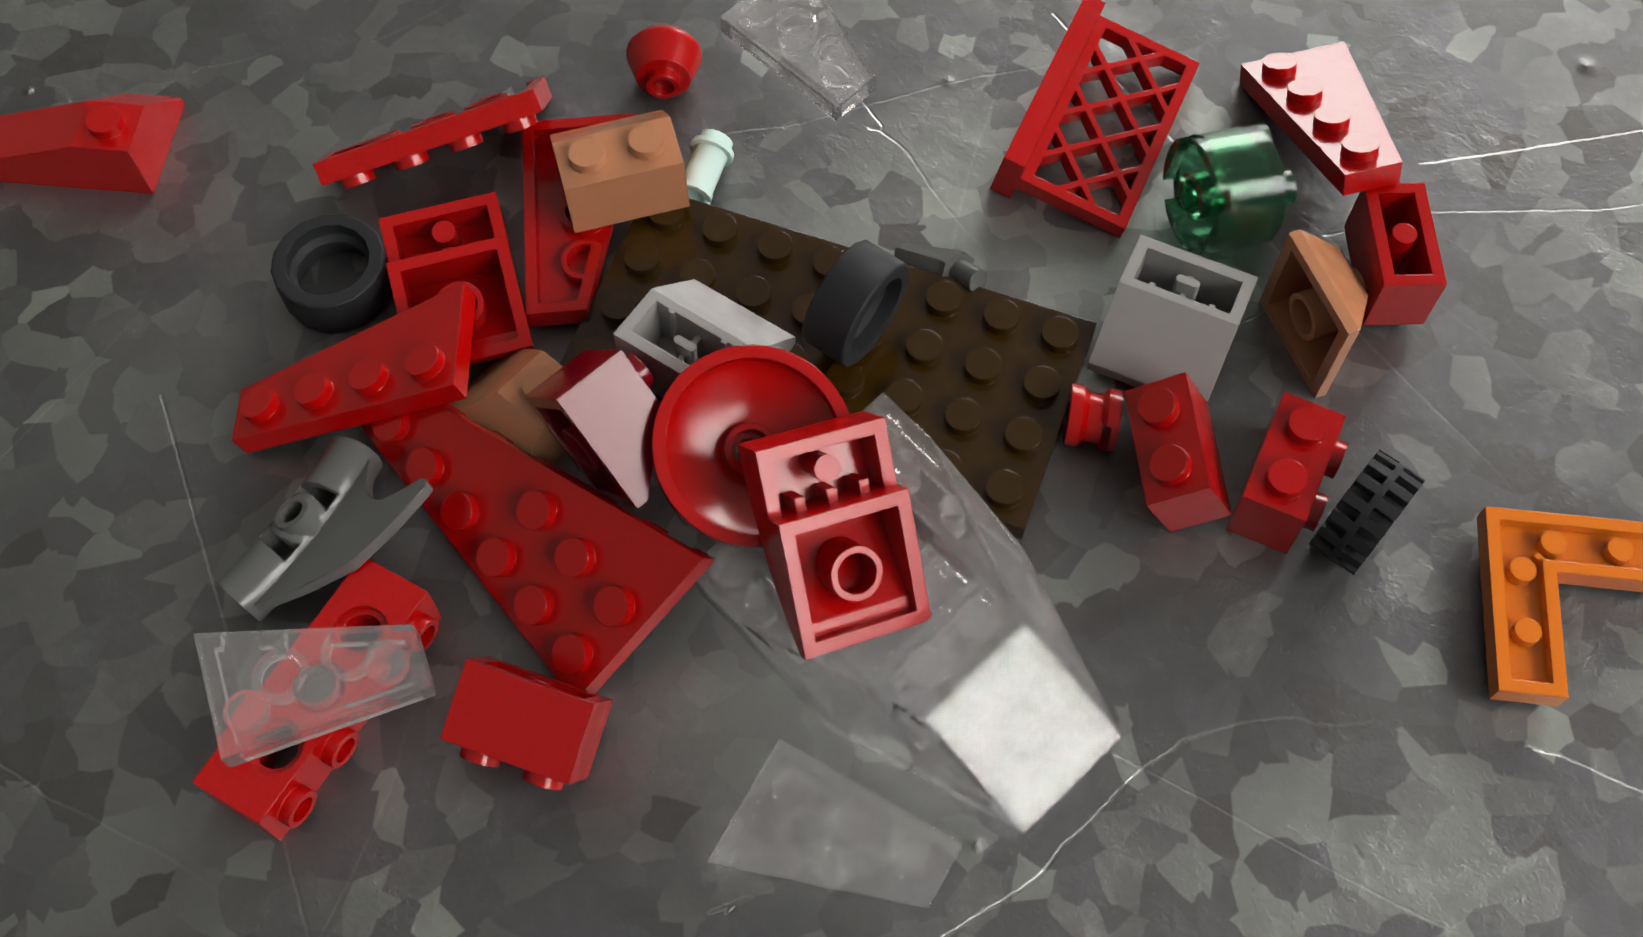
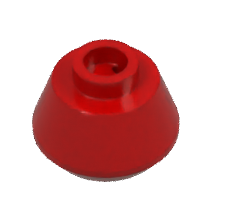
(663, 60)

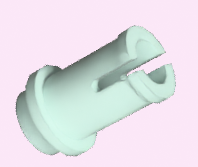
(709, 156)

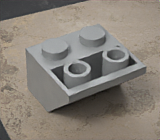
(1171, 317)
(686, 322)

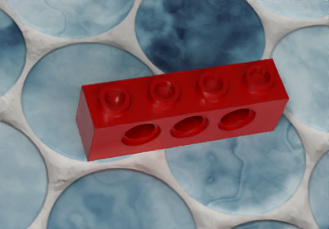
(286, 795)

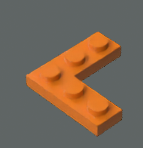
(1520, 571)

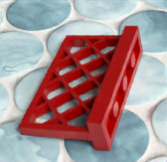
(1050, 110)

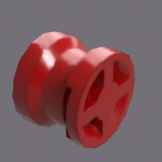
(1093, 417)

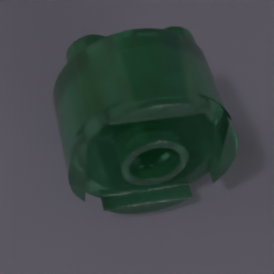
(1227, 189)

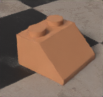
(621, 170)

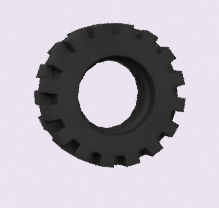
(1366, 511)

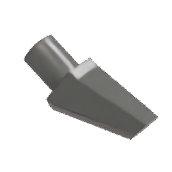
(945, 262)

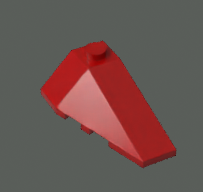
(91, 143)

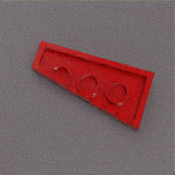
(560, 265)
(374, 375)

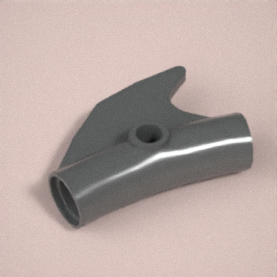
(322, 530)

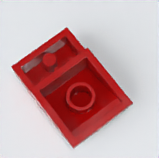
(458, 244)
(836, 532)

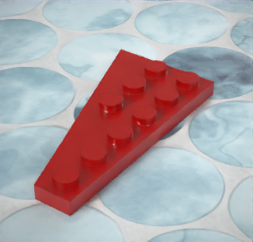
(548, 547)

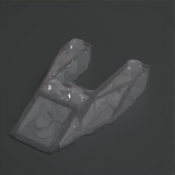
(977, 694)

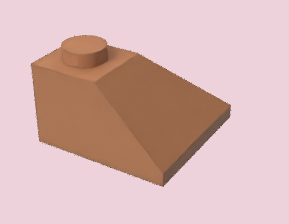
(1315, 306)
(499, 402)

